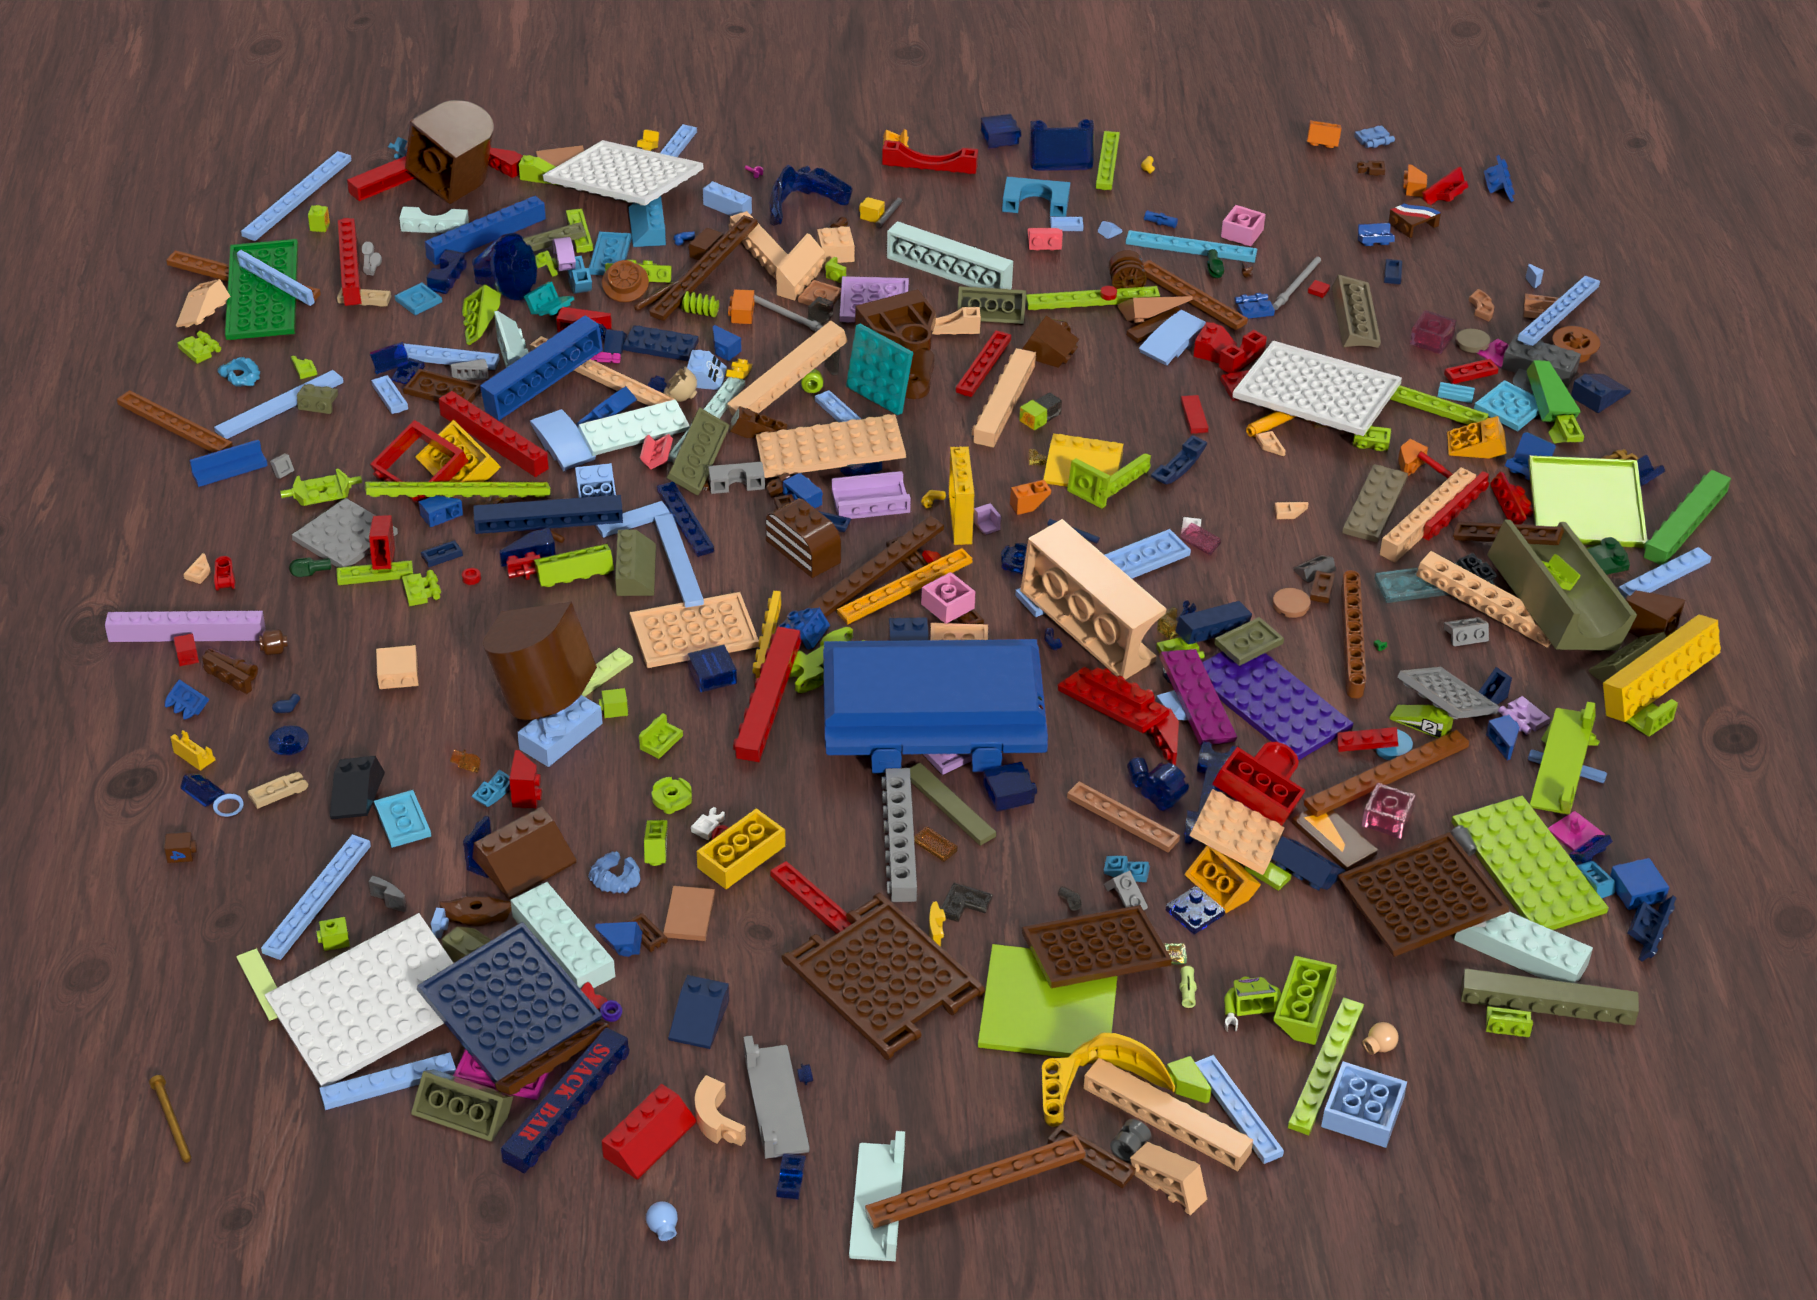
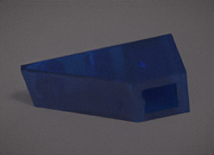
(539, 542)

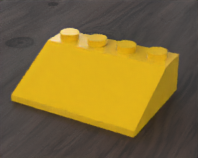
(1097, 453)
(480, 464)

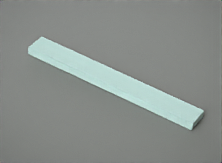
(716, 406)

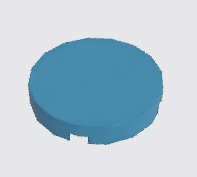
(1404, 745)

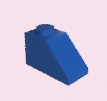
(725, 343)
(1503, 734)
(621, 937)

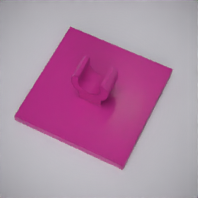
(1495, 352)
(1574, 830)

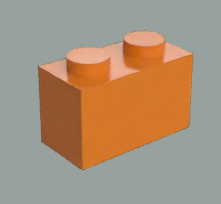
(1324, 134)
(742, 306)

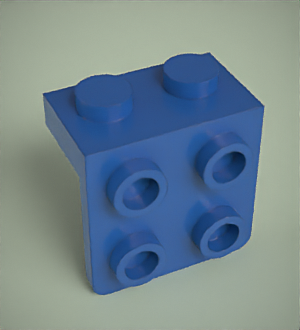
(1527, 446)

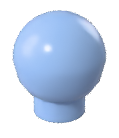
(662, 1219)

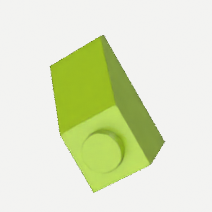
(1189, 1080)

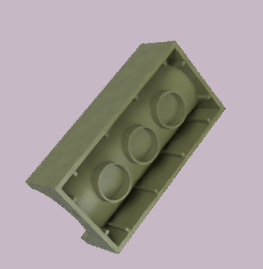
(1579, 619)

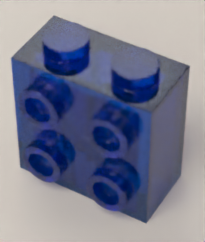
(1000, 130)
(712, 668)
(1009, 786)

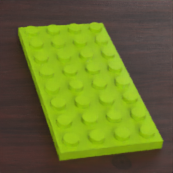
(1530, 864)

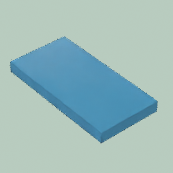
(609, 249)

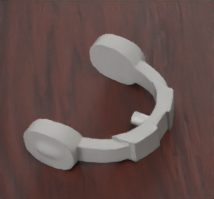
(374, 258)

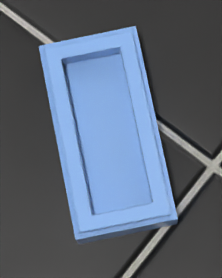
(1067, 223)

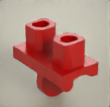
(522, 566)

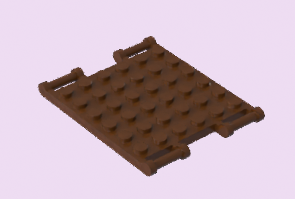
(883, 974)

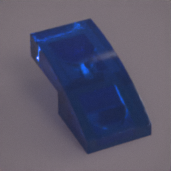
(405, 373)
(791, 1176)

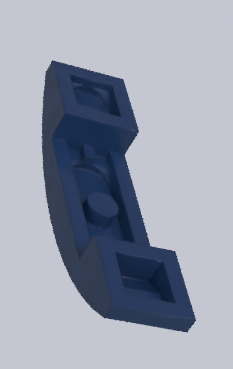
(1181, 462)

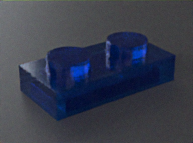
(1590, 848)

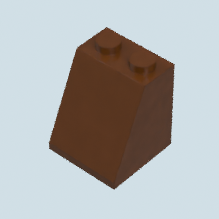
(1051, 343)
(1655, 613)

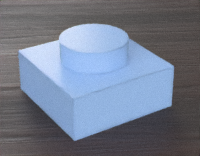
(553, 726)
(439, 922)

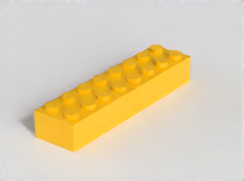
(1661, 668)

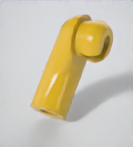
(930, 496)

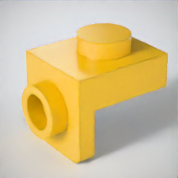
(649, 140)

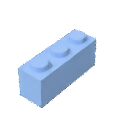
(726, 199)

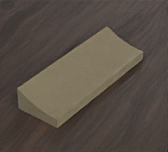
(1355, 312)

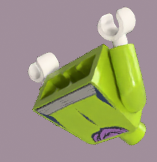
(1250, 997)

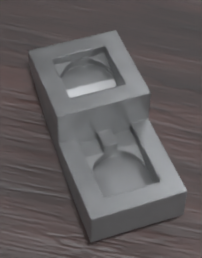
(393, 896)

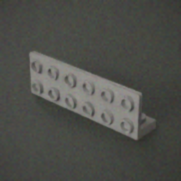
(775, 1099)

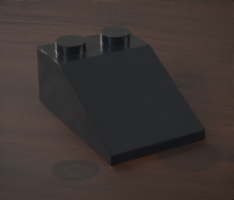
(355, 786)

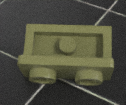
(316, 398)

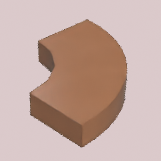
(1483, 305)

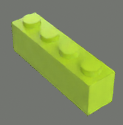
(574, 565)

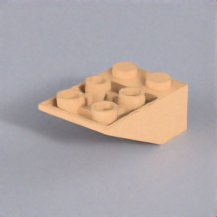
(202, 302)

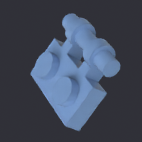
(1374, 137)

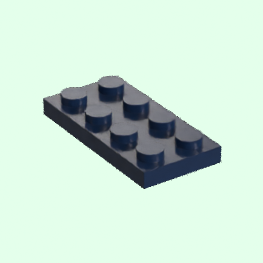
(660, 343)

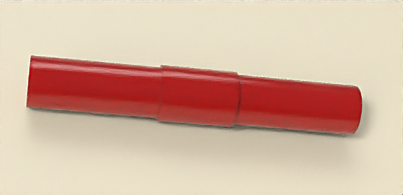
(1434, 464)

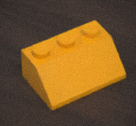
(1222, 879)

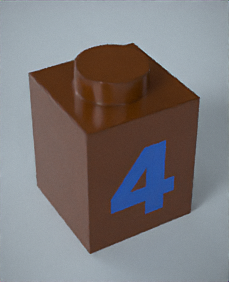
(180, 847)

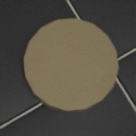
(1472, 340)

